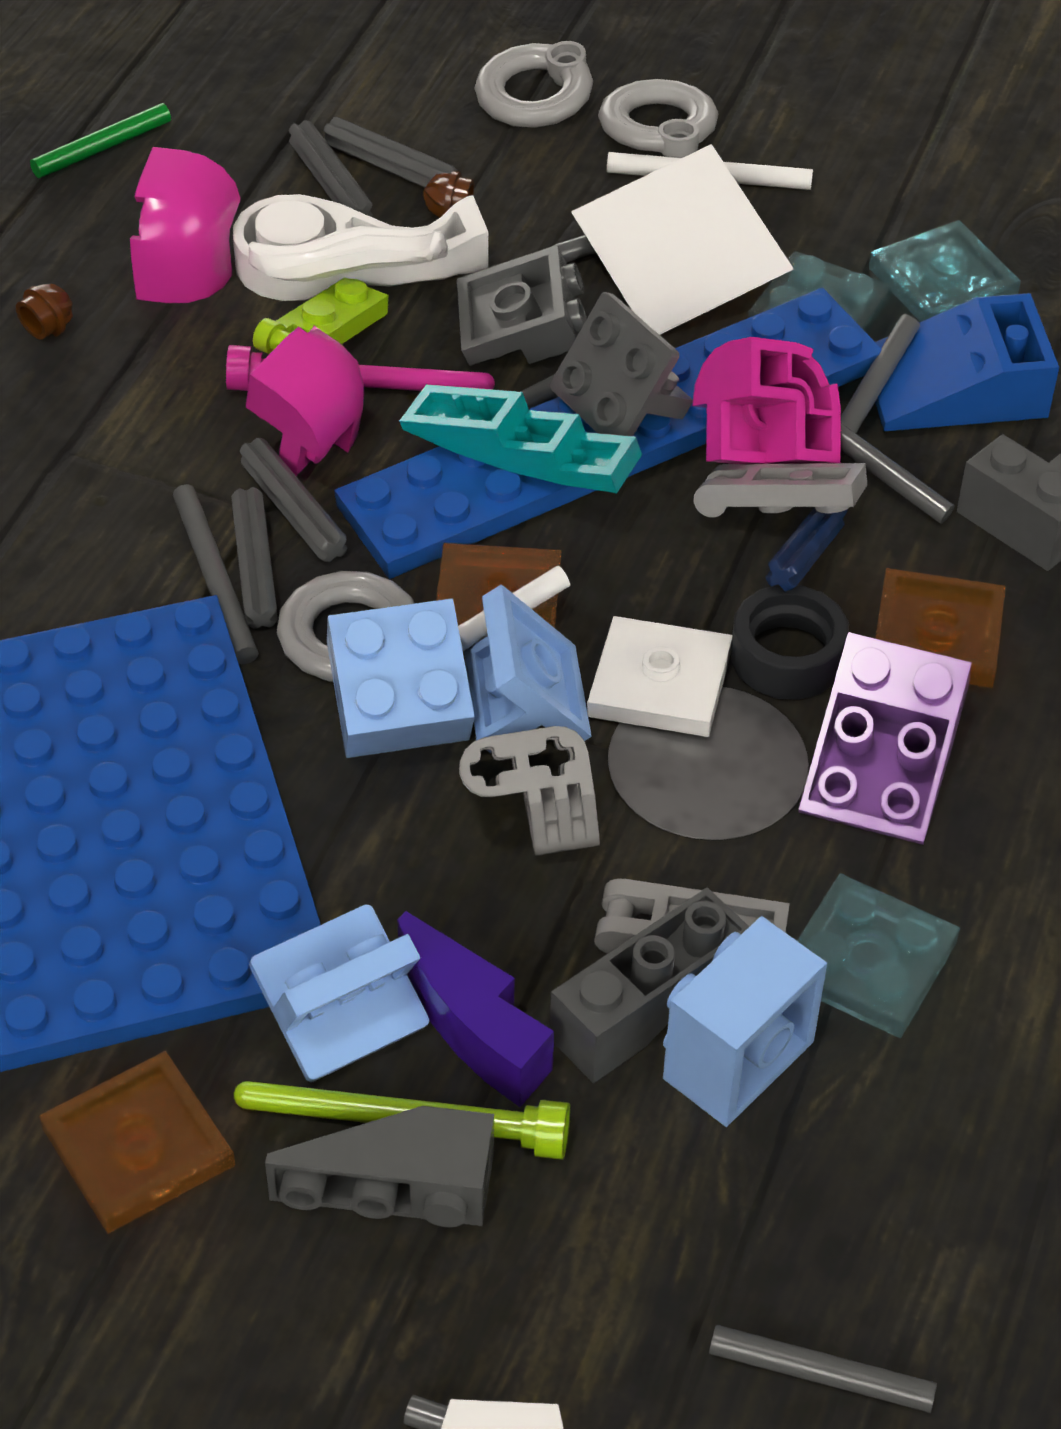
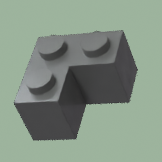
(1015, 499)

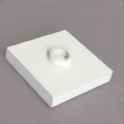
(660, 676)

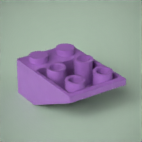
(886, 738)

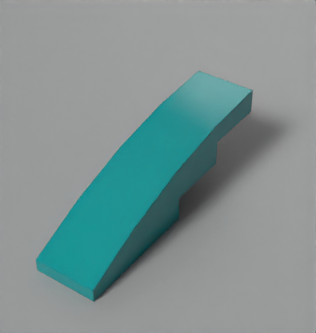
(509, 436)

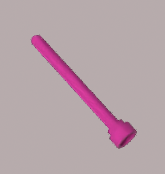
(242, 361)

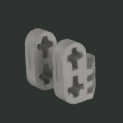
(557, 807)

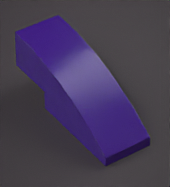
(476, 1013)

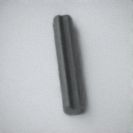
(383, 152)
(328, 167)
(293, 500)
(254, 558)

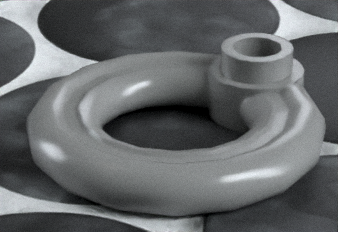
(564, 64)
(673, 137)
(320, 593)

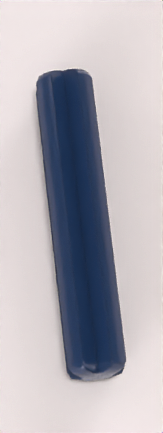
(804, 548)

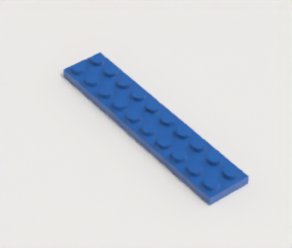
(450, 498)

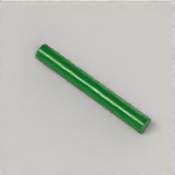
(100, 140)

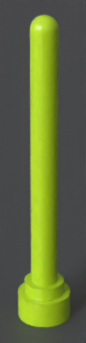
(538, 1127)

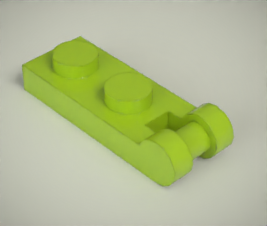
(337, 311)

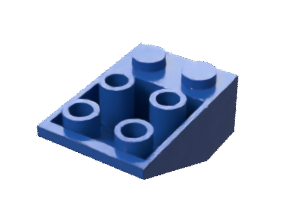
(973, 368)

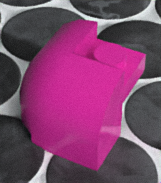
(182, 227)
(310, 394)
(768, 404)

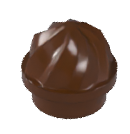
(446, 190)
(44, 310)

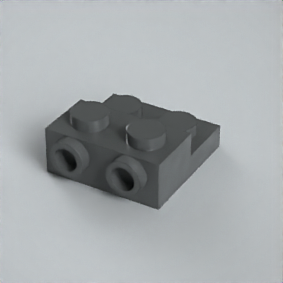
(522, 307)

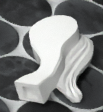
(306, 243)

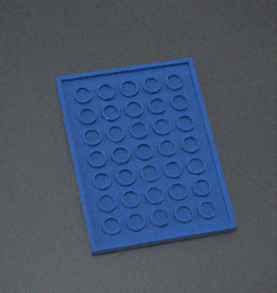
(135, 834)

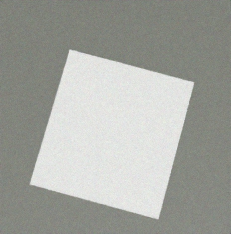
(682, 240)

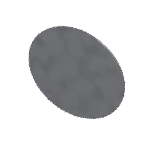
(715, 784)

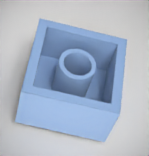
(399, 678)
(742, 1019)

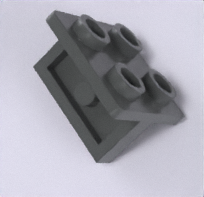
(619, 371)

